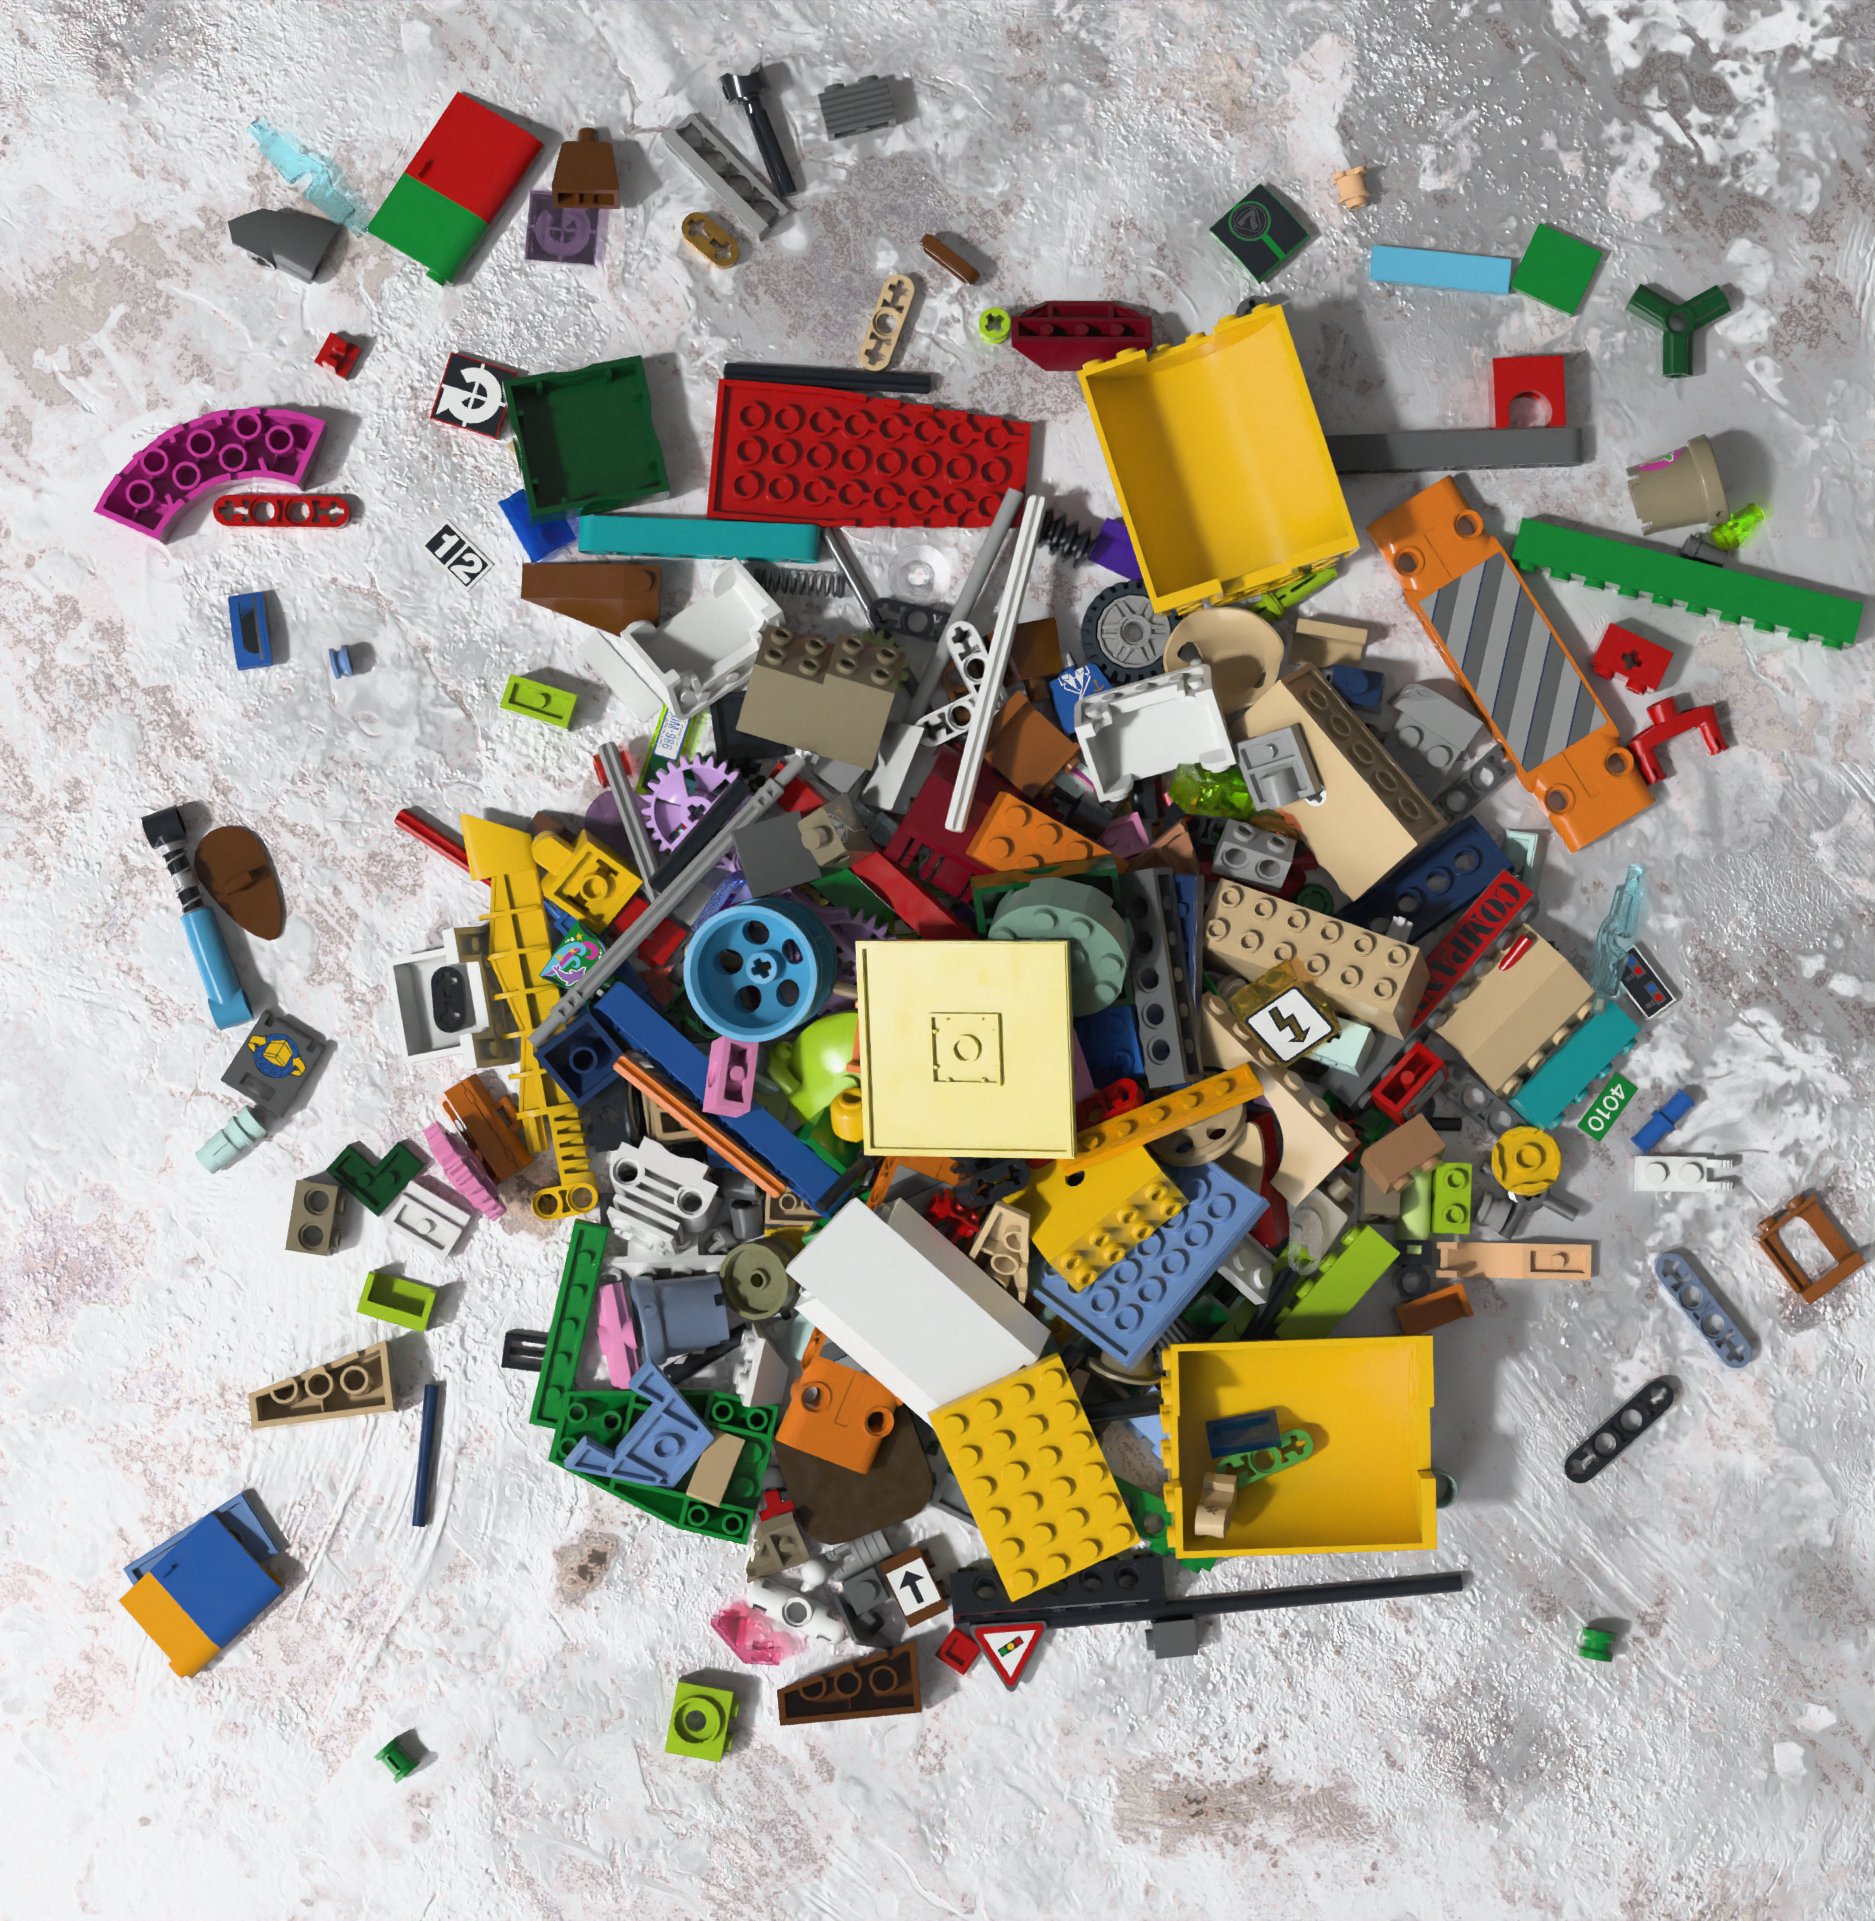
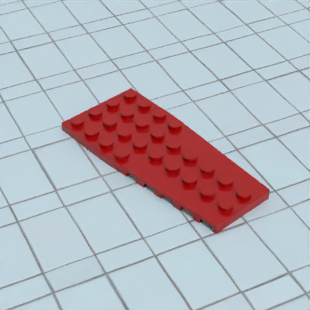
(859, 460)

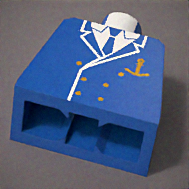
(1072, 686)

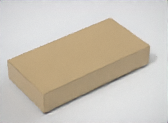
(715, 1468)

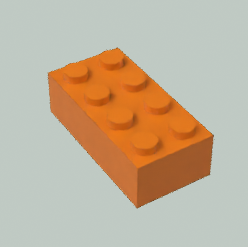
(1022, 838)

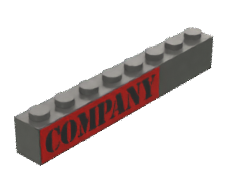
(1453, 966)

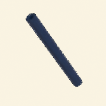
(425, 1455)

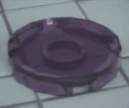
(607, 825)

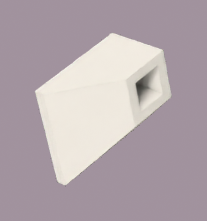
(763, 1371)

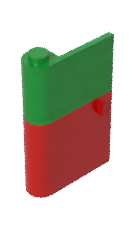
(455, 188)

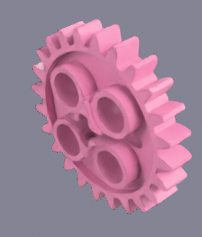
(465, 1171)

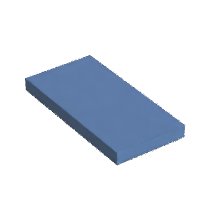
(237, 1516)

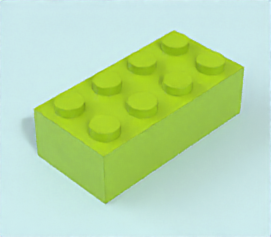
(1337, 1285)

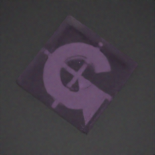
(560, 234)

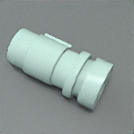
(232, 1139)

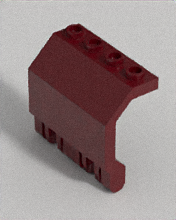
(928, 816)

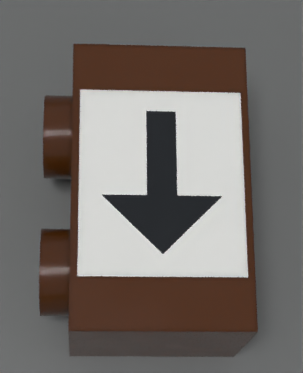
(914, 1584)

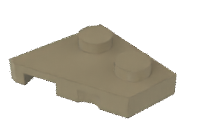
(775, 1547)

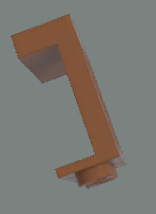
(1845, 1259)

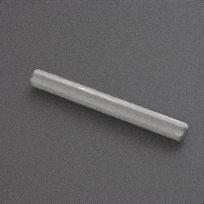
(630, 814)

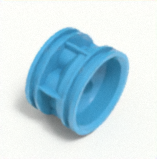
(717, 992)

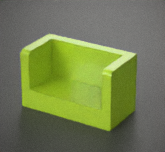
(540, 702)
(398, 1301)

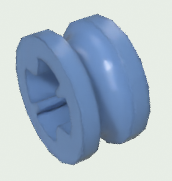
(341, 662)

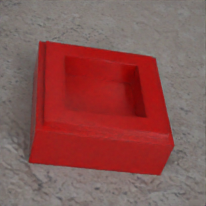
(958, 1650)

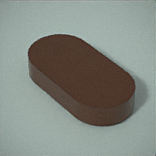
(949, 260)

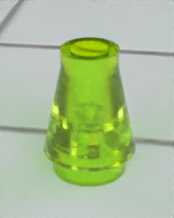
(1738, 528)

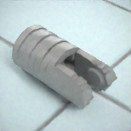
(866, 1551)

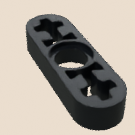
(894, 606)

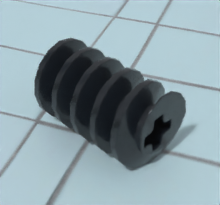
(1065, 538)

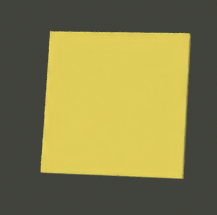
(966, 1048)

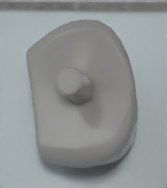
(721, 1241)

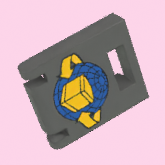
(277, 1058)

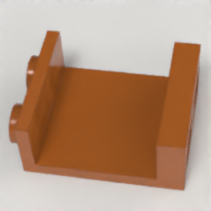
(1029, 748)

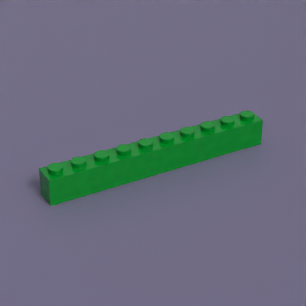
(1685, 583)

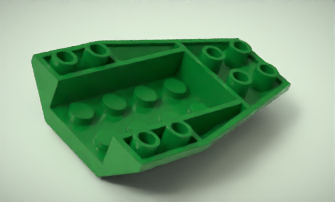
(612, 1414)

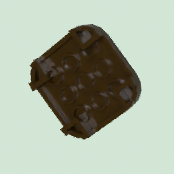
(845, 1504)

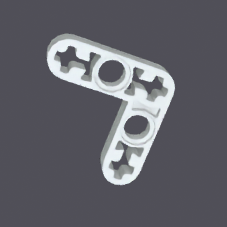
(967, 701)

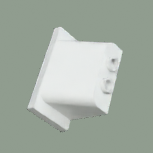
(413, 1005)

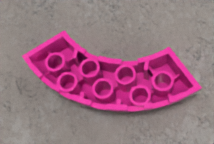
(209, 457)

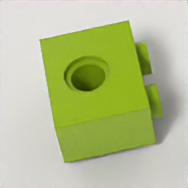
(717, 1705)

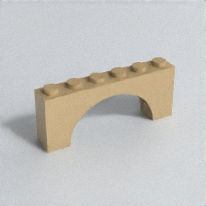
(1311, 1134)

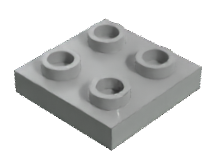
(1277, 767)

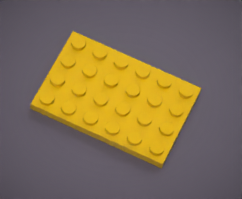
(1034, 1477)

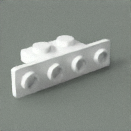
(646, 1263)

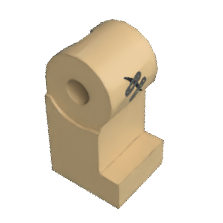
(1216, 1505)

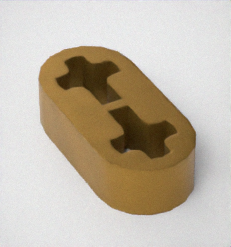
(715, 234)

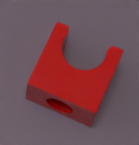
(1526, 377)

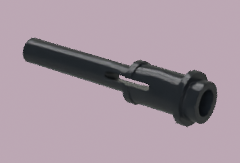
(845, 1181)

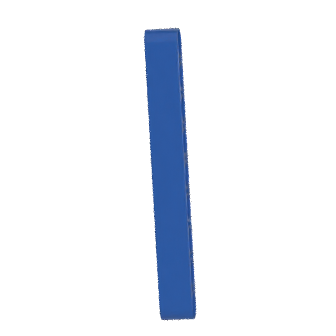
(688, 1071)

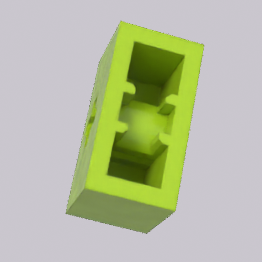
(1451, 1198)

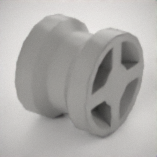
(1492, 1211)

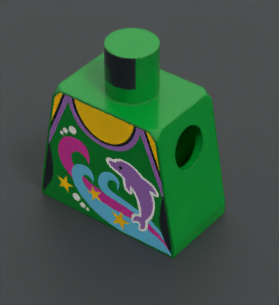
(575, 957)

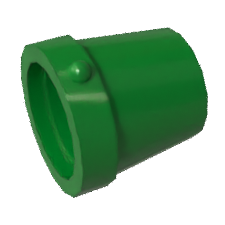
(1315, 898)

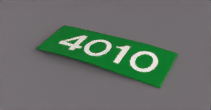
(1607, 1107)

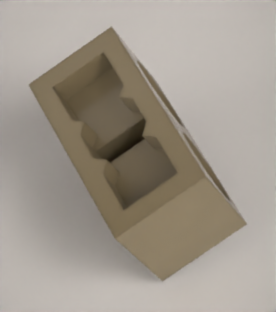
(305, 1215)

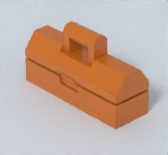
(483, 1130)

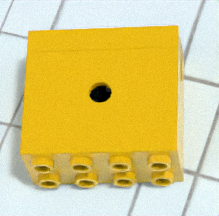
(1098, 1213)

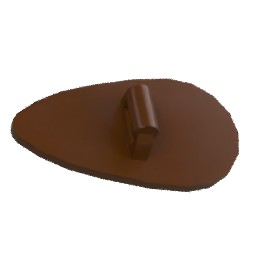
(240, 880)

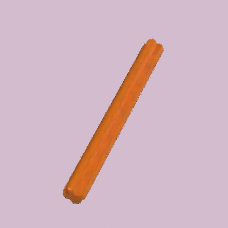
(700, 1125)

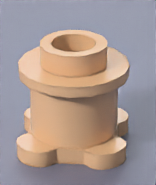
(1352, 187)

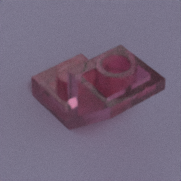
(733, 1631)

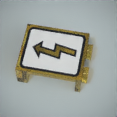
(1284, 1015)

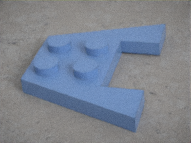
(657, 1446)

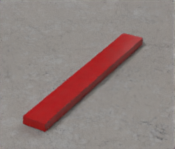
(882, 874)

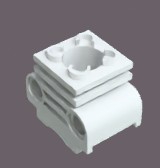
(658, 1198)

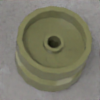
(756, 1278)

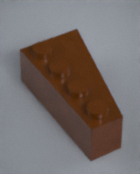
(864, 1689)

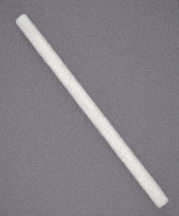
(996, 664)

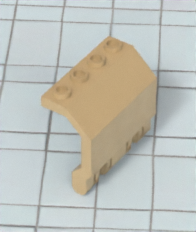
(1517, 1014)

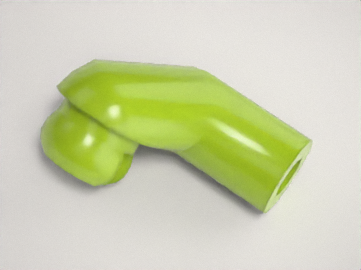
(778, 1066)

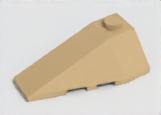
(1003, 1248)

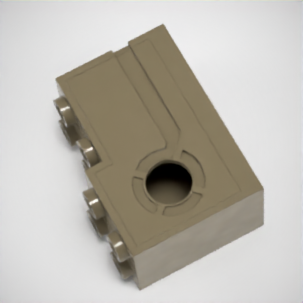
(821, 694)

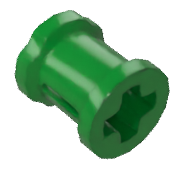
(396, 1759)

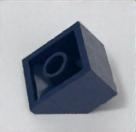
(581, 1055)

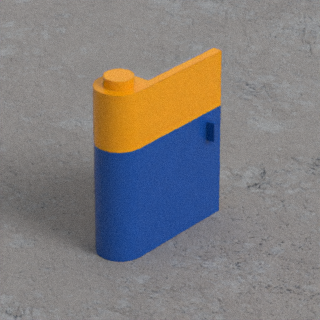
(201, 1596)

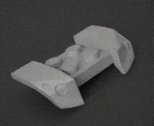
(1428, 735)

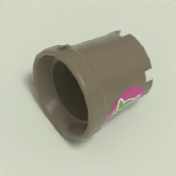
(1679, 489)

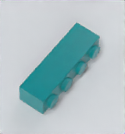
(1574, 1066)

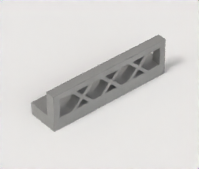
(714, 182)

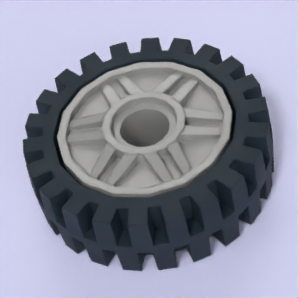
(1104, 638)

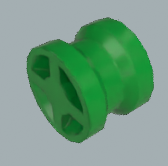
(1596, 1644)

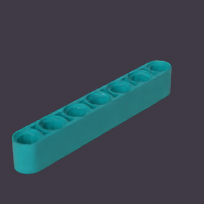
(699, 539)

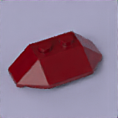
(1076, 332)

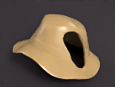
(1236, 648)

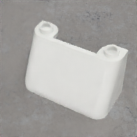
(708, 644)
(1151, 729)

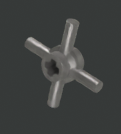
(1530, 1204)

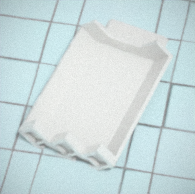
(911, 1306)

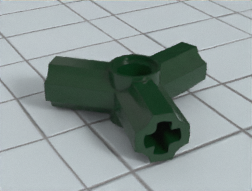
(1696, 313)

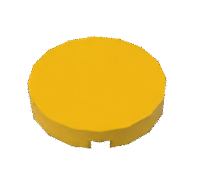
(1526, 1161)

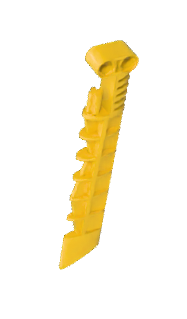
(518, 953)

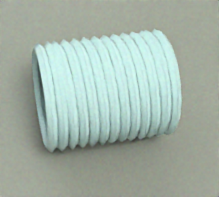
(1452, 1490)

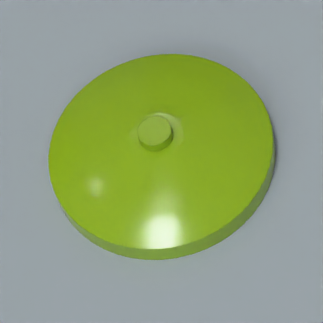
(821, 1063)

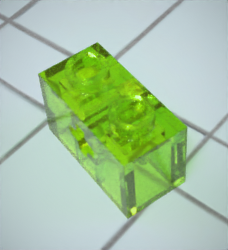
(1210, 793)

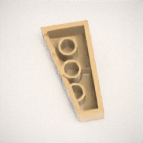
(334, 1392)

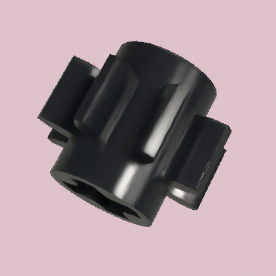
(748, 770)

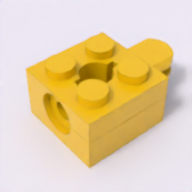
(585, 877)

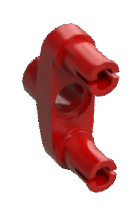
(1668, 722)

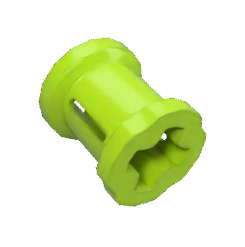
(995, 314)

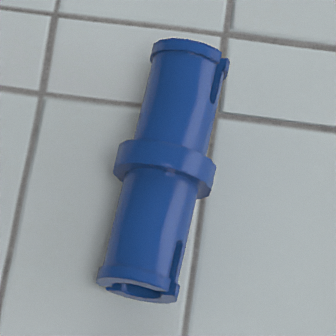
(1663, 1121)

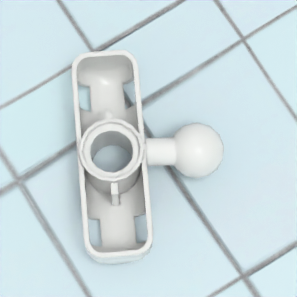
(777, 1603)

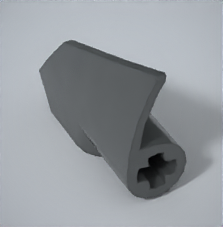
(283, 241)
(740, 1204)

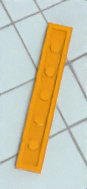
(1163, 1117)

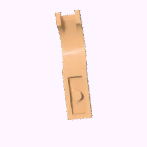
(1514, 1260)

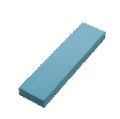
(1440, 270)

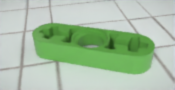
(1292, 1459)

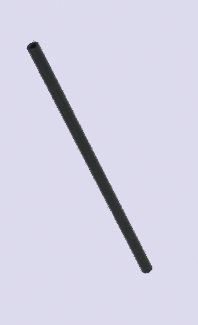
(1262, 1601)

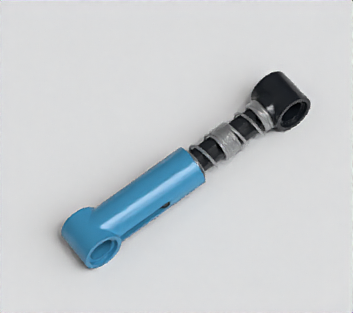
(225, 994)

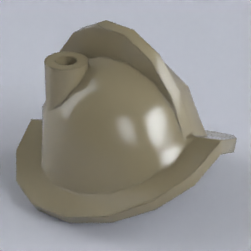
(1112, 1370)

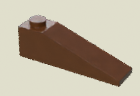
(596, 593)

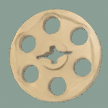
(1203, 1148)

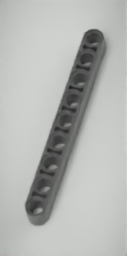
(1456, 450)

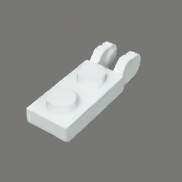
(1678, 1174)

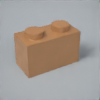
(1403, 1154)

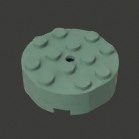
(1078, 913)

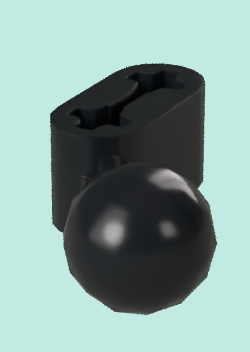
(1019, 1178)

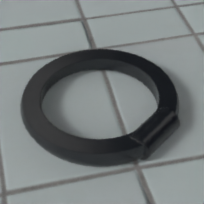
(634, 1136)

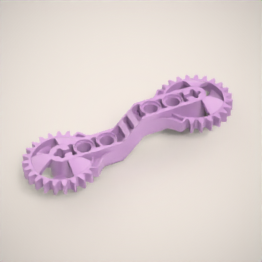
(668, 816)

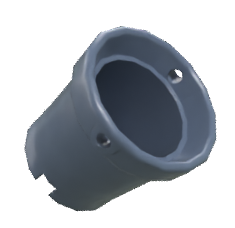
(678, 1315)

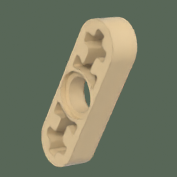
(904, 303)

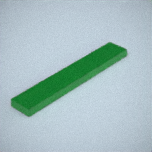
(569, 1320)

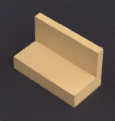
(1326, 644)

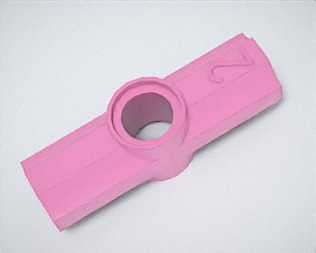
(617, 1334)

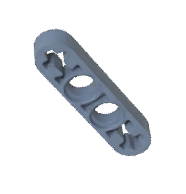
(1705, 1307)

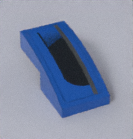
(250, 631)

